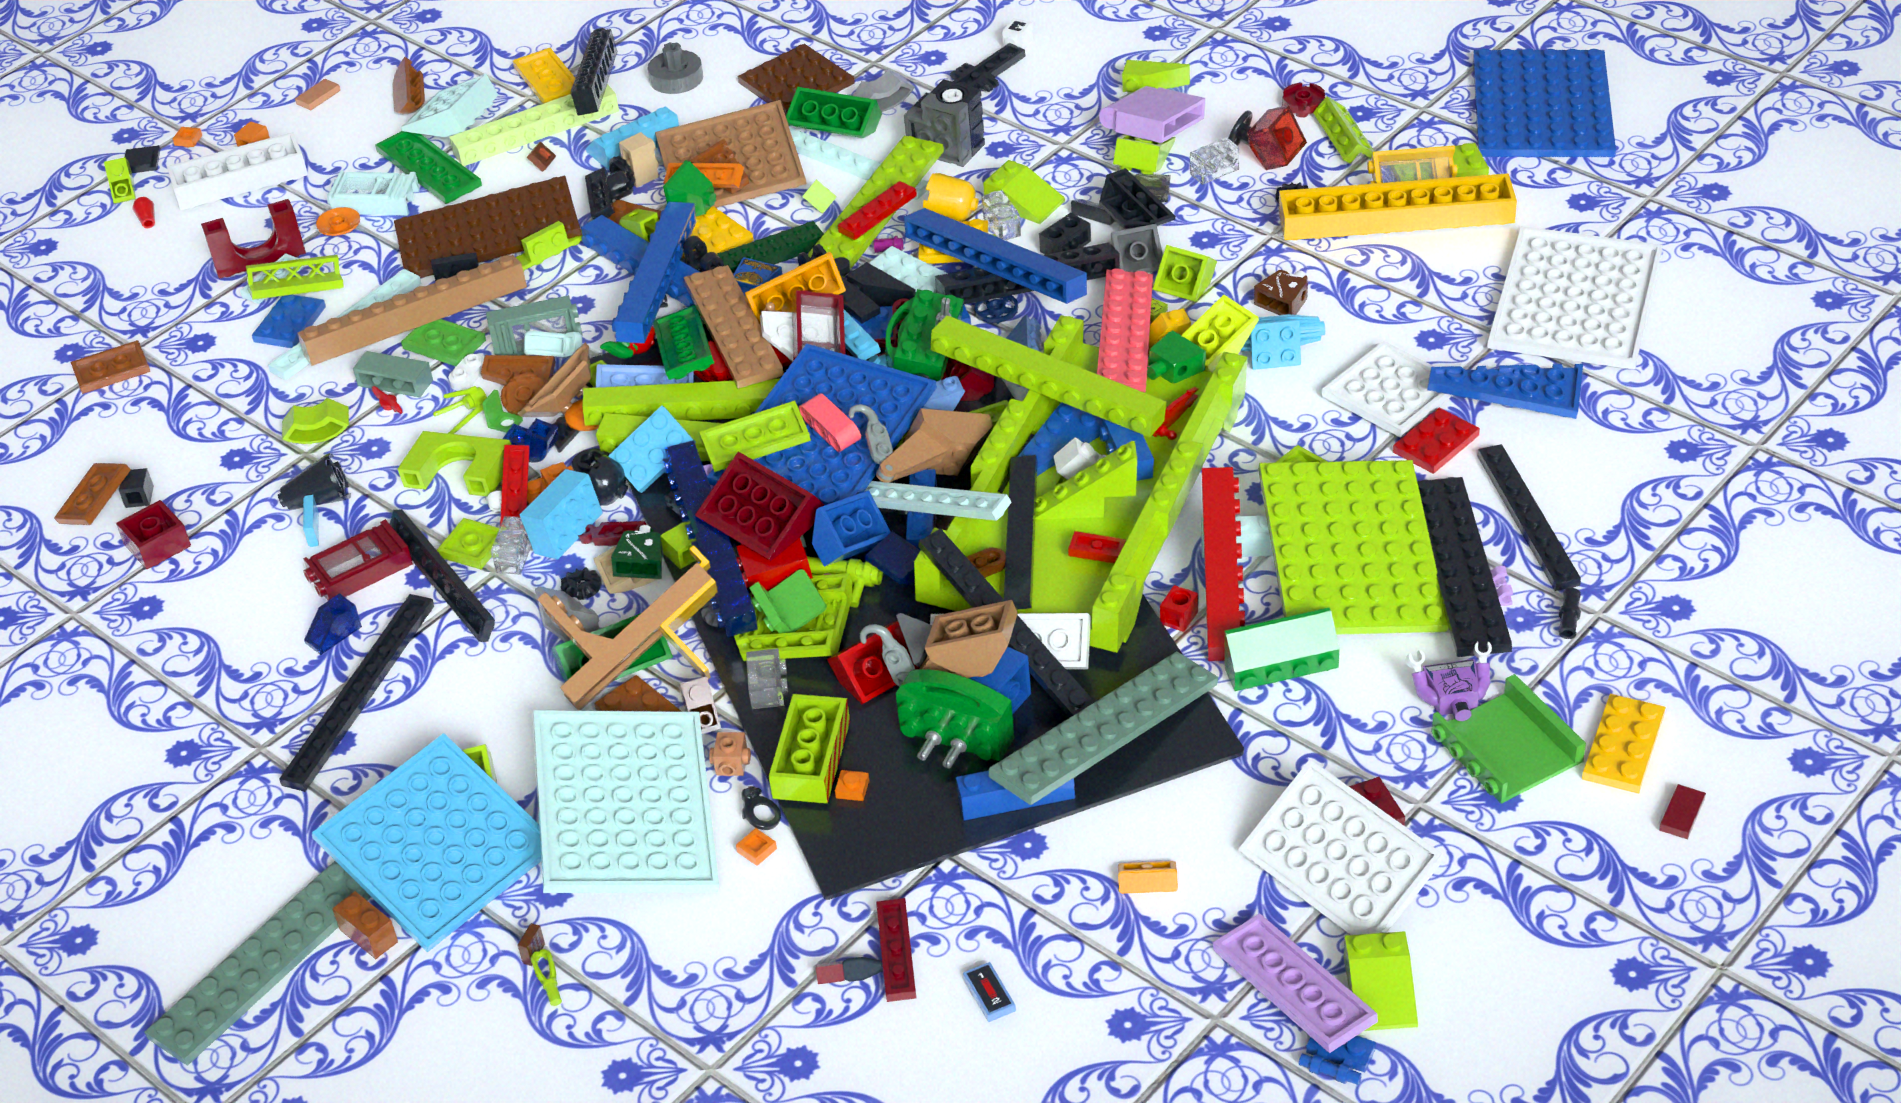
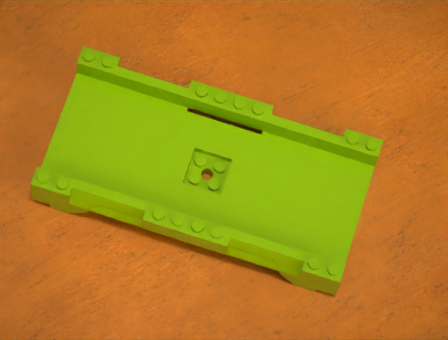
(1074, 584)

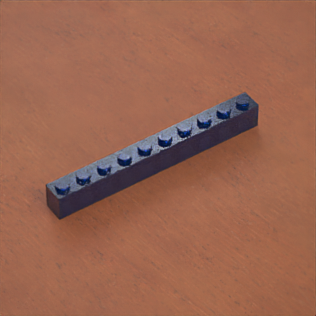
(692, 489)

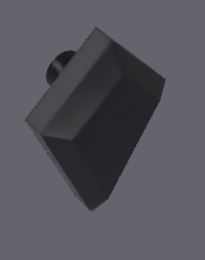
(565, 434)

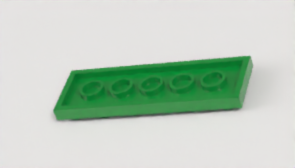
(433, 166)
(683, 343)

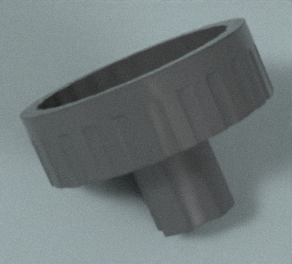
(668, 72)

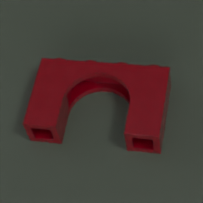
(233, 259)

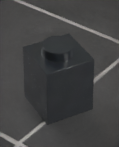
(136, 488)

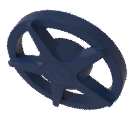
(996, 308)

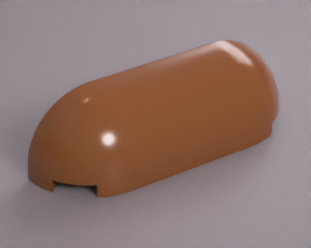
(408, 88)

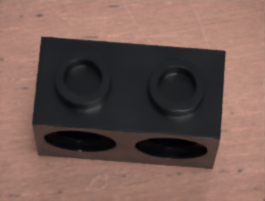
(1064, 235)

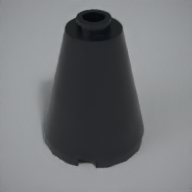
(322, 480)

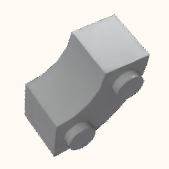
(888, 90)

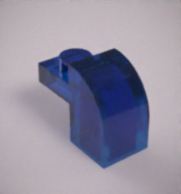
(539, 437)

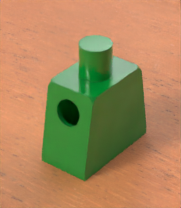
(1175, 358)

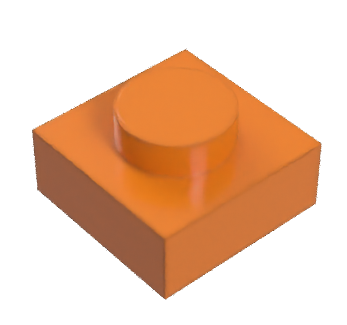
(187, 137)
(852, 785)
(756, 846)

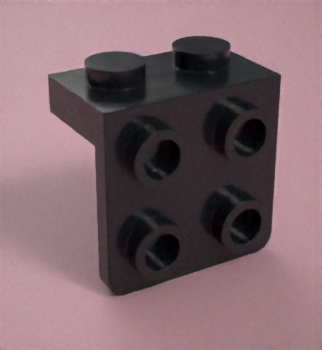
(450, 266)

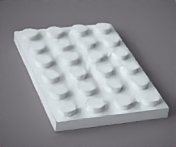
(1341, 853)

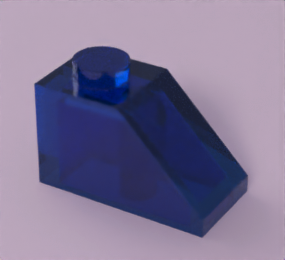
(332, 624)

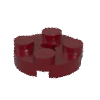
(1303, 99)

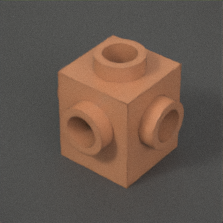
(732, 759)

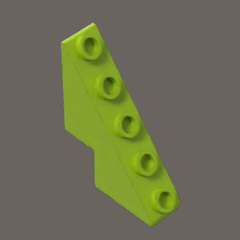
(1085, 492)

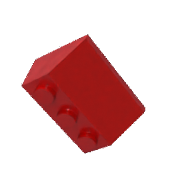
(862, 667)

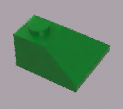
(690, 186)

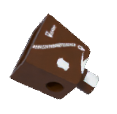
(1282, 292)

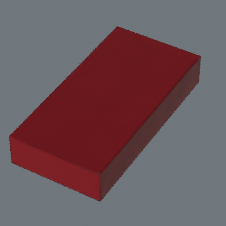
(1682, 811)

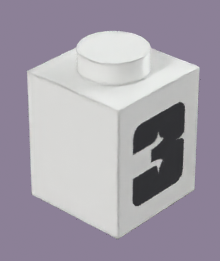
(1018, 33)

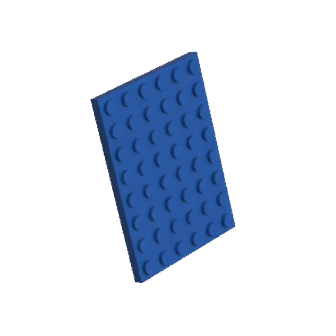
(1543, 103)
(846, 383)

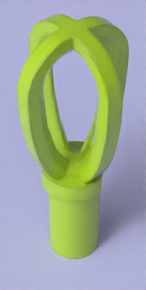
(550, 984)

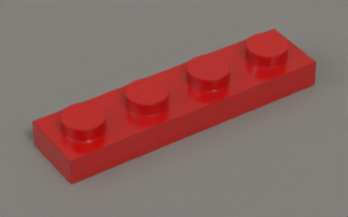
(877, 210)
(514, 480)

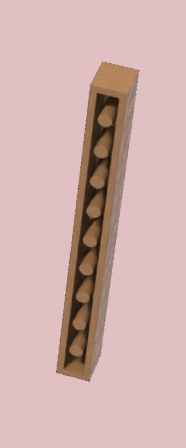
(411, 309)

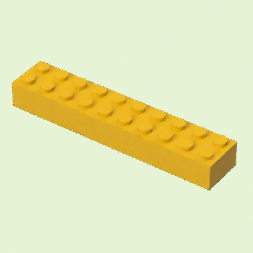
(1397, 206)

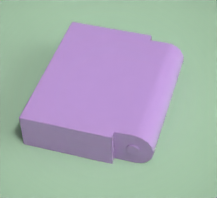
(1153, 113)

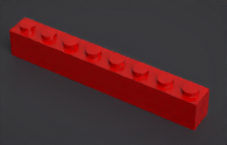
(1221, 557)

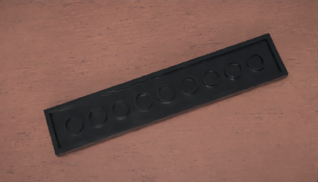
(1463, 569)

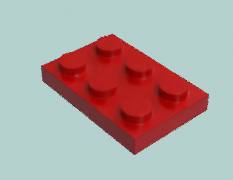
(1436, 440)

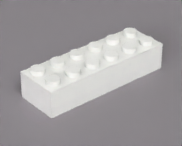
(237, 170)

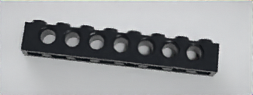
(594, 72)
(980, 285)

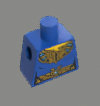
(755, 273)

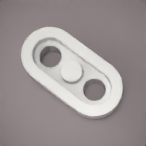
(466, 372)

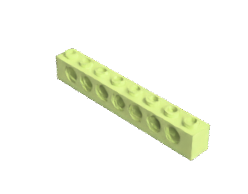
(525, 128)

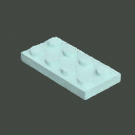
(907, 269)

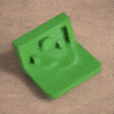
(789, 603)

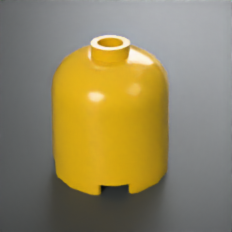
(951, 197)

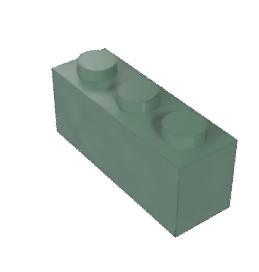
(393, 374)

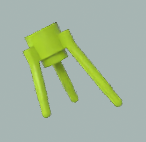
(473, 400)

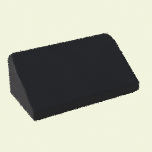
(1090, 211)

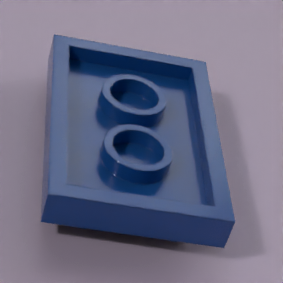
(288, 318)

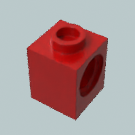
(1179, 608)

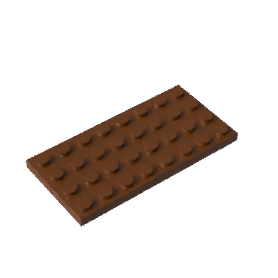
(485, 225)

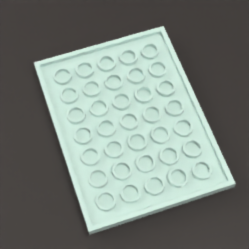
(623, 802)

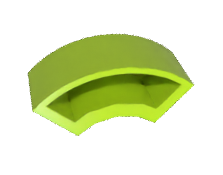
(315, 423)

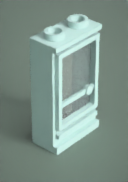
(374, 192)

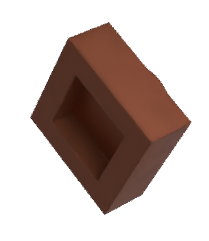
(541, 156)

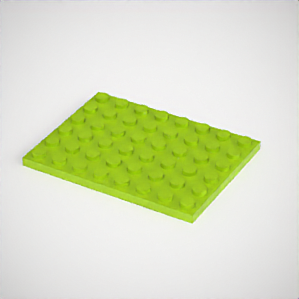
(1353, 543)

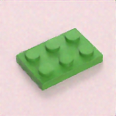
(443, 341)

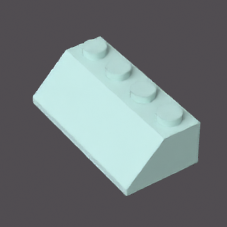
(1254, 536)

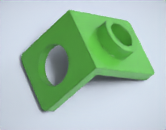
(495, 415)

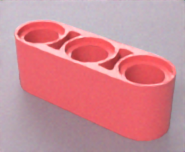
(830, 422)

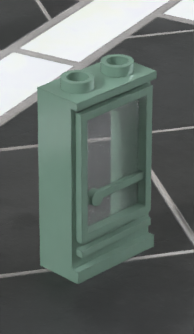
(510, 324)

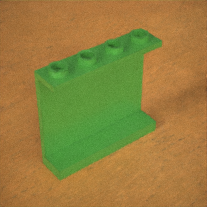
(1511, 741)

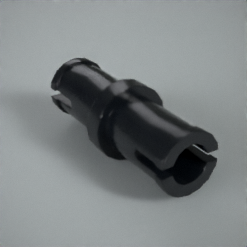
(1569, 613)

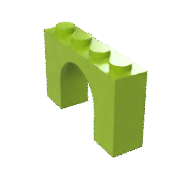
(438, 449)

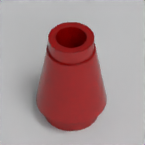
(145, 211)

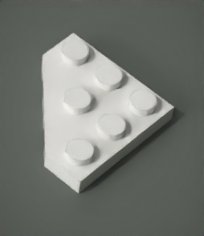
(778, 330)

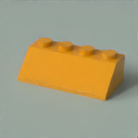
(815, 276)

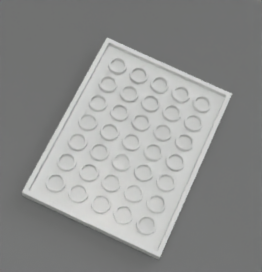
(1576, 297)

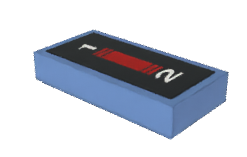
(989, 992)

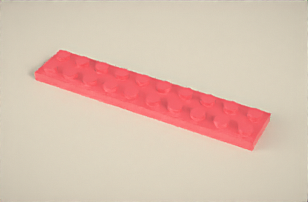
(1125, 328)

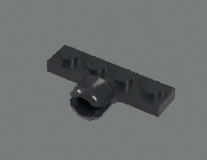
(604, 188)

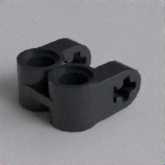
(700, 259)

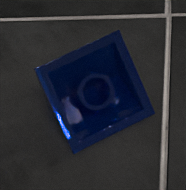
(895, 558)

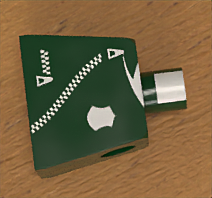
(638, 554)

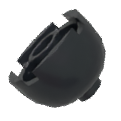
(608, 481)

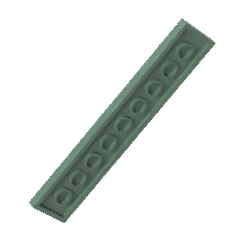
(1102, 728)
(253, 967)

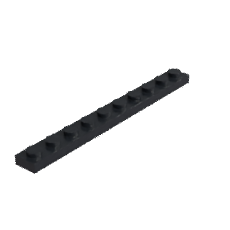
(979, 592)
(356, 693)

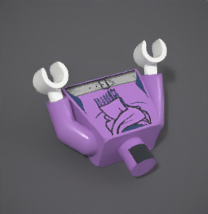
(1452, 685)

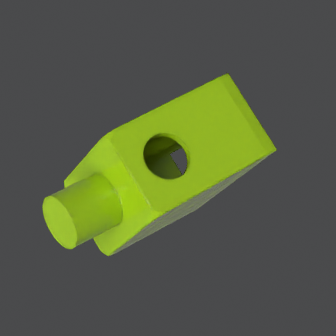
(640, 223)

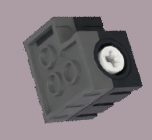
(949, 117)

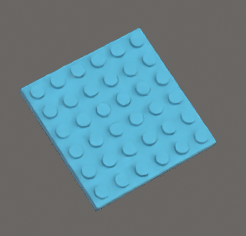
(433, 841)

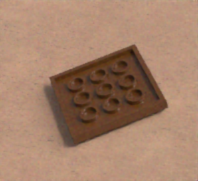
(796, 68)

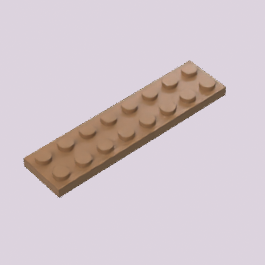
(733, 326)

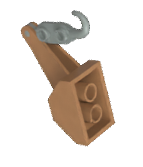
(934, 441)
(958, 643)

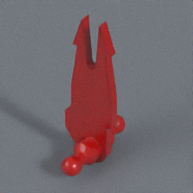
(1174, 412)

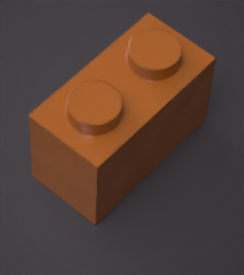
(365, 925)

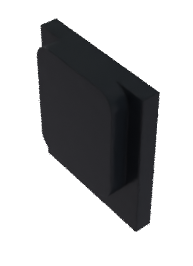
(143, 158)

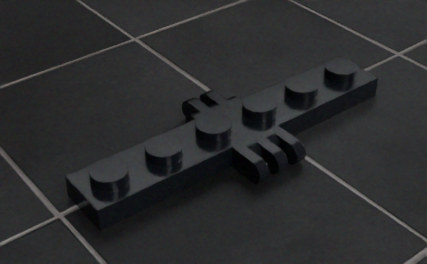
(983, 74)

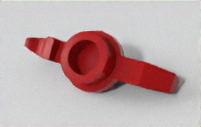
(387, 402)

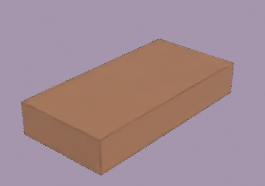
(317, 94)

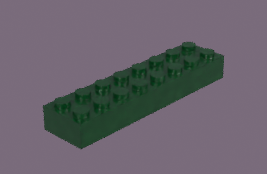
(775, 247)

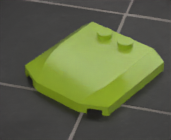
(814, 639)

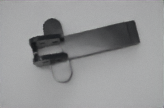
(854, 301)

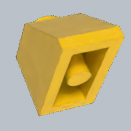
(1173, 320)

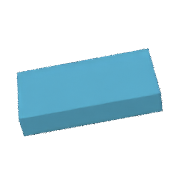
(311, 521)

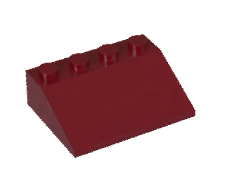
(759, 507)

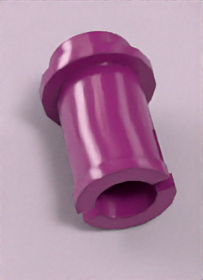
(881, 245)

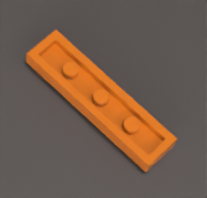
(720, 174)

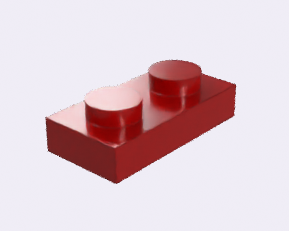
(1095, 547)

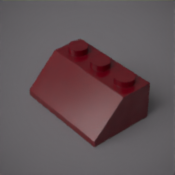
(973, 380)

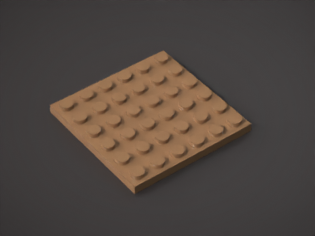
(757, 139)

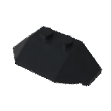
(1132, 202)

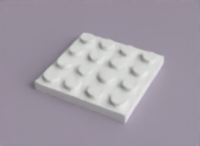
(1387, 389)

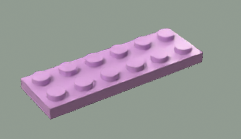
(1295, 983)

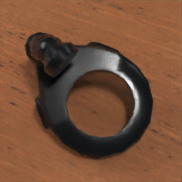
(752, 799)

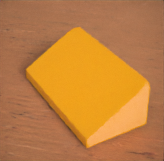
(1147, 877)

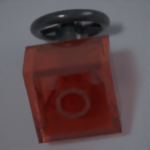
(1273, 138)

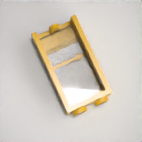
(1412, 164)

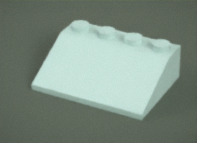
(453, 108)

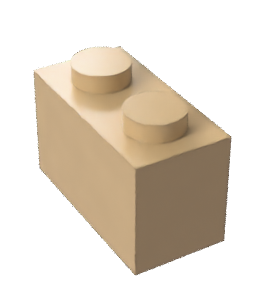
(640, 155)

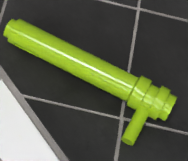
(860, 572)

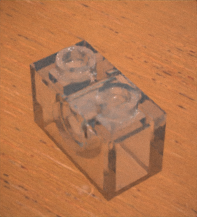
(1001, 215)
(765, 678)

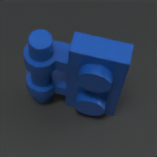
(1351, 1055)

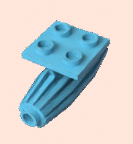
(1278, 339)

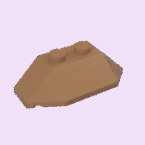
(561, 387)

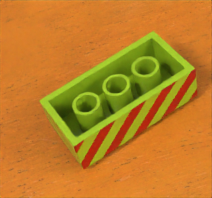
(809, 748)

